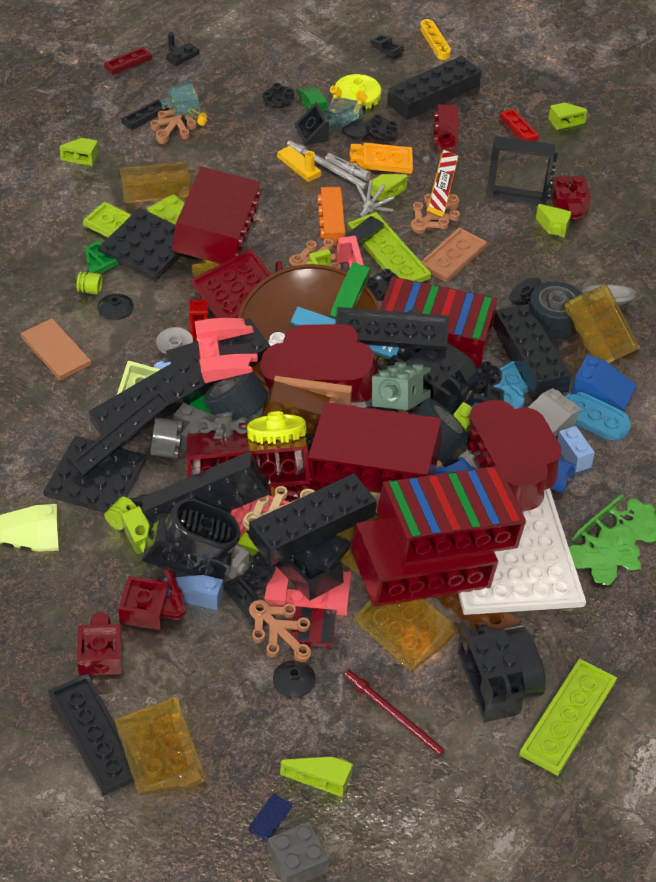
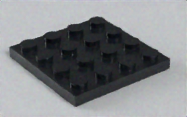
(142, 244)
(99, 487)

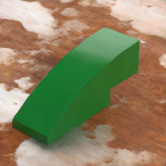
(310, 96)
(351, 288)

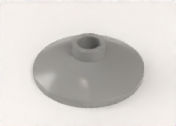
(173, 338)

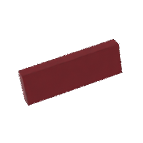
(127, 60)

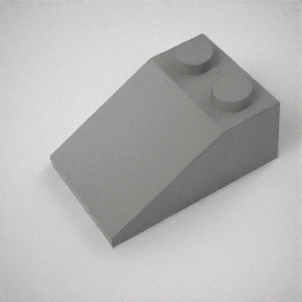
(557, 410)

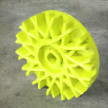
(352, 83)
(276, 427)

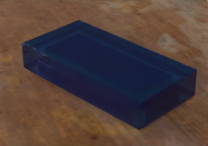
(270, 817)

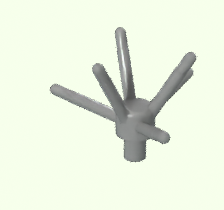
(370, 205)

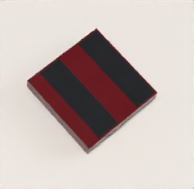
(321, 626)

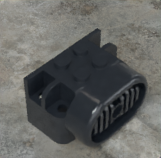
(450, 374)
(193, 540)
(501, 669)

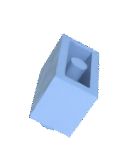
(575, 448)

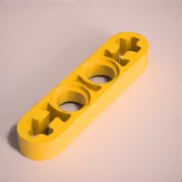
(434, 36)

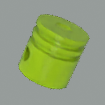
(89, 283)
(113, 515)

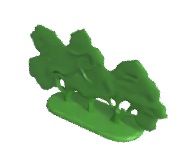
(614, 544)

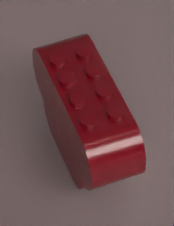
(323, 355)
(517, 443)

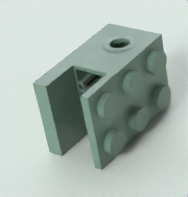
(395, 385)

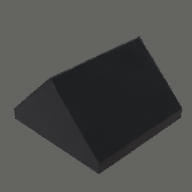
(313, 126)

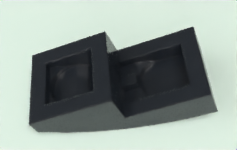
(386, 45)

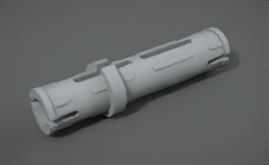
(353, 169)

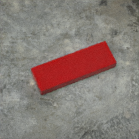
(519, 125)

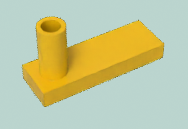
(301, 165)

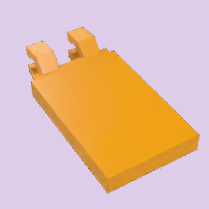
(382, 157)

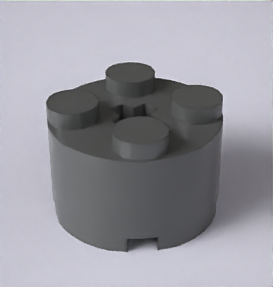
(166, 438)

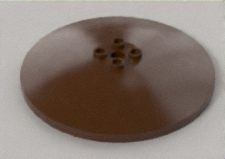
(304, 286)

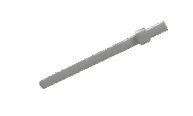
(302, 150)

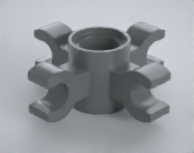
(224, 425)

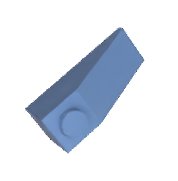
(201, 590)

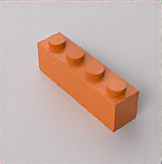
(332, 213)

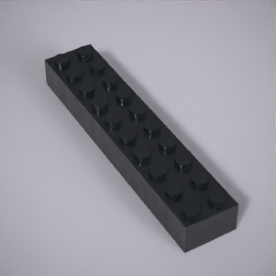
(179, 382)

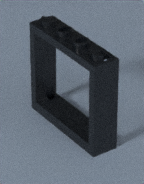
(517, 195)

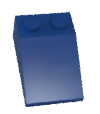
(603, 382)

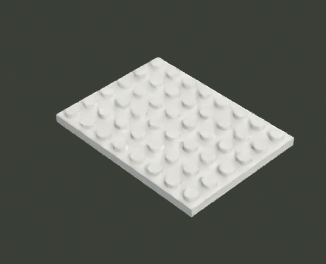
(534, 574)

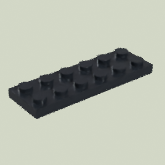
(396, 328)
(93, 733)

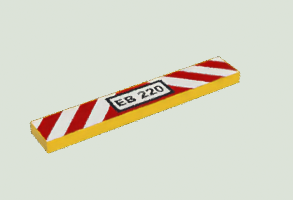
(442, 183)

